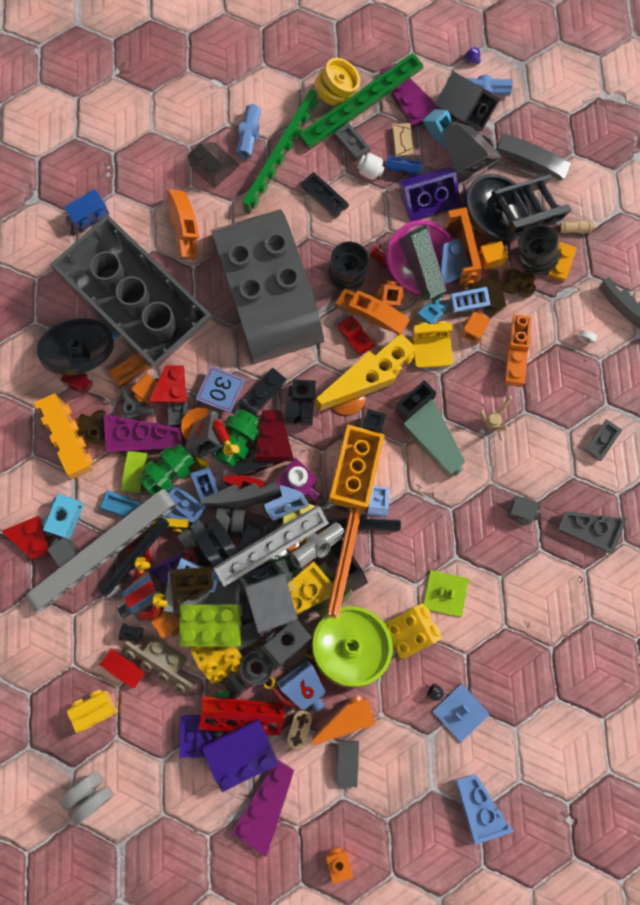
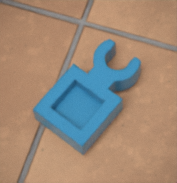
(432, 313)

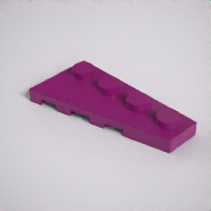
(412, 101)
(132, 434)
(264, 810)

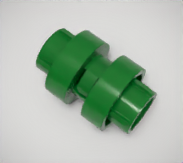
(243, 427)
(174, 464)

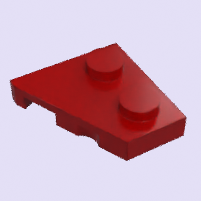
(29, 537)

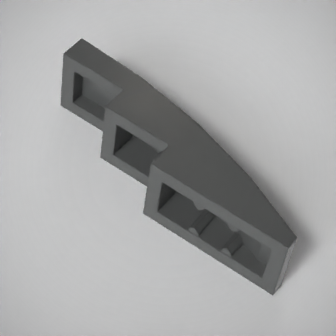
(532, 155)
(621, 301)
(235, 497)

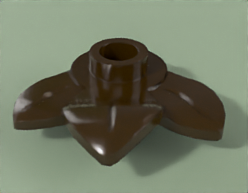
(520, 283)
(92, 424)

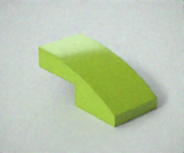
(133, 470)

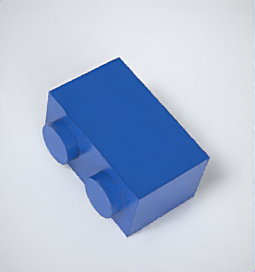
(86, 210)

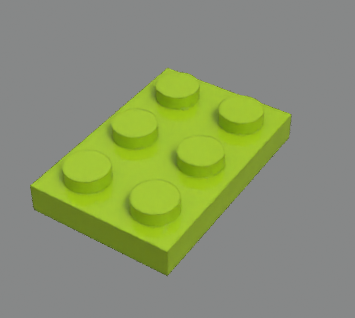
(210, 625)

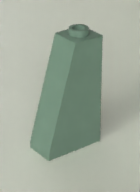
(434, 438)

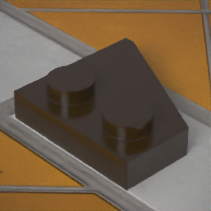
(495, 293)
(190, 583)

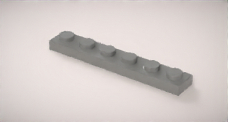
(270, 545)

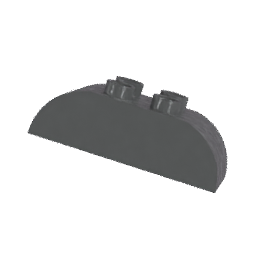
(268, 286)
(130, 292)

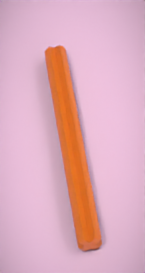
(344, 563)

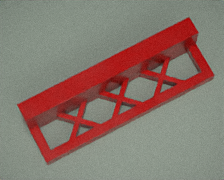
(242, 712)

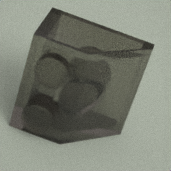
(211, 163)

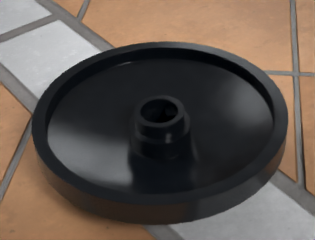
(486, 217)
(75, 346)

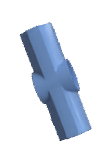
(498, 87)
(248, 131)

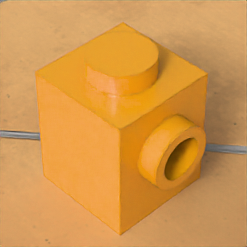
(493, 255)

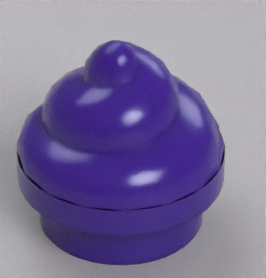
(473, 55)

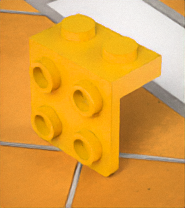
(432, 344)
(413, 631)

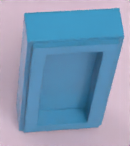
(118, 504)

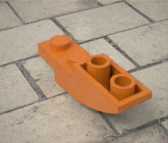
(185, 224)
(374, 310)
(517, 350)

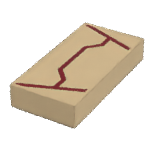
(402, 140)

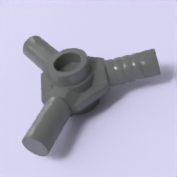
(131, 407)

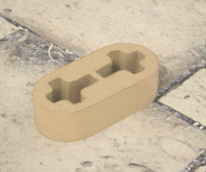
(304, 731)

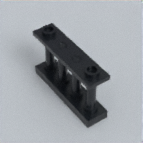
(544, 216)

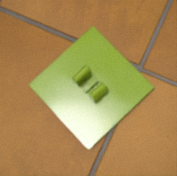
(446, 593)

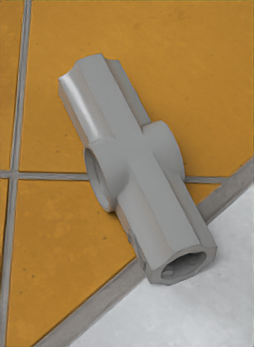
(317, 545)

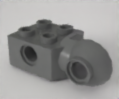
(274, 653)

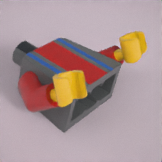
(208, 436)
(142, 595)

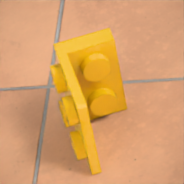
(217, 661)

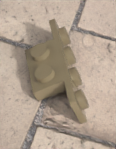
(161, 661)

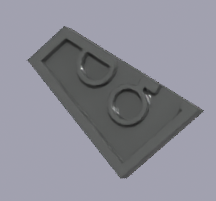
(597, 531)

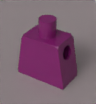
(307, 489)

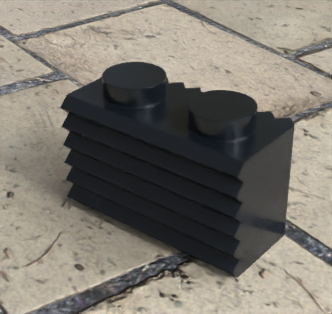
(415, 400)

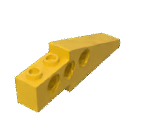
(354, 383)

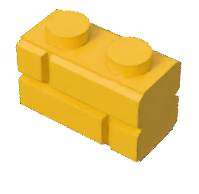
(91, 711)

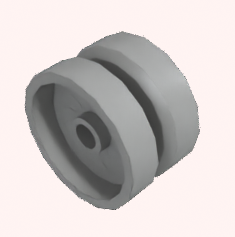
(86, 797)

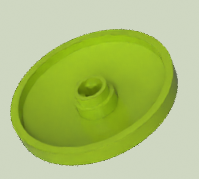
(352, 647)

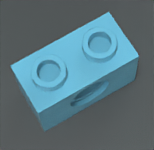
(65, 527)

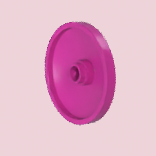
(396, 260)

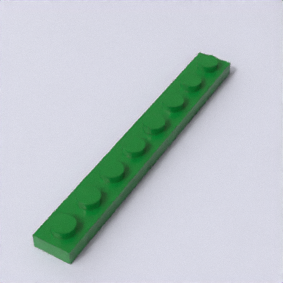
(361, 101)
(278, 155)

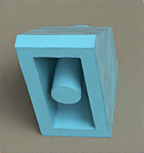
(436, 123)

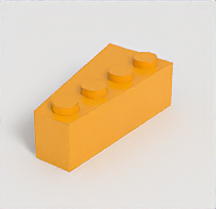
(65, 436)

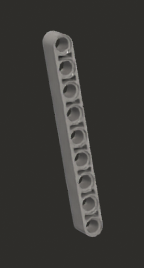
(100, 551)

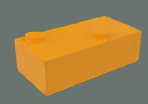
(355, 468)

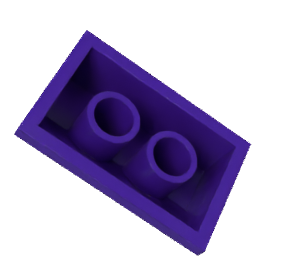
(430, 193)
(240, 755)

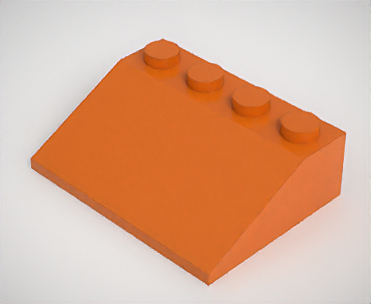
(348, 719)

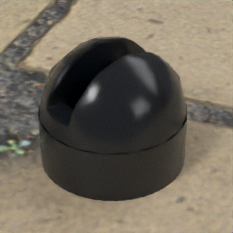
(435, 692)

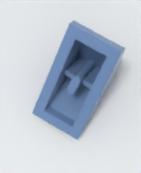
(204, 482)

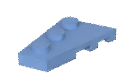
(481, 813)

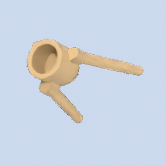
(494, 420)

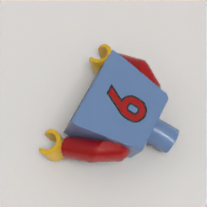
(301, 686)

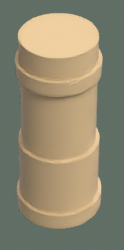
(577, 227)

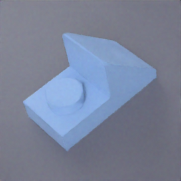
(379, 501)
(289, 502)

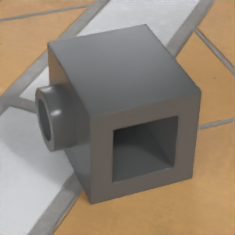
(523, 510)
(63, 551)

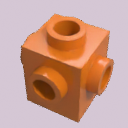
(396, 295)

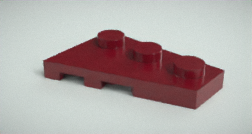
(273, 438)

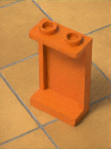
(459, 223)

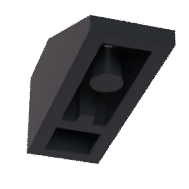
(356, 576)

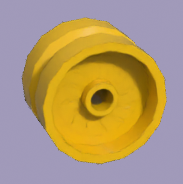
(337, 81)

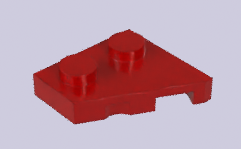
(170, 386)

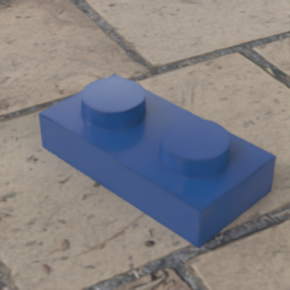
(396, 164)

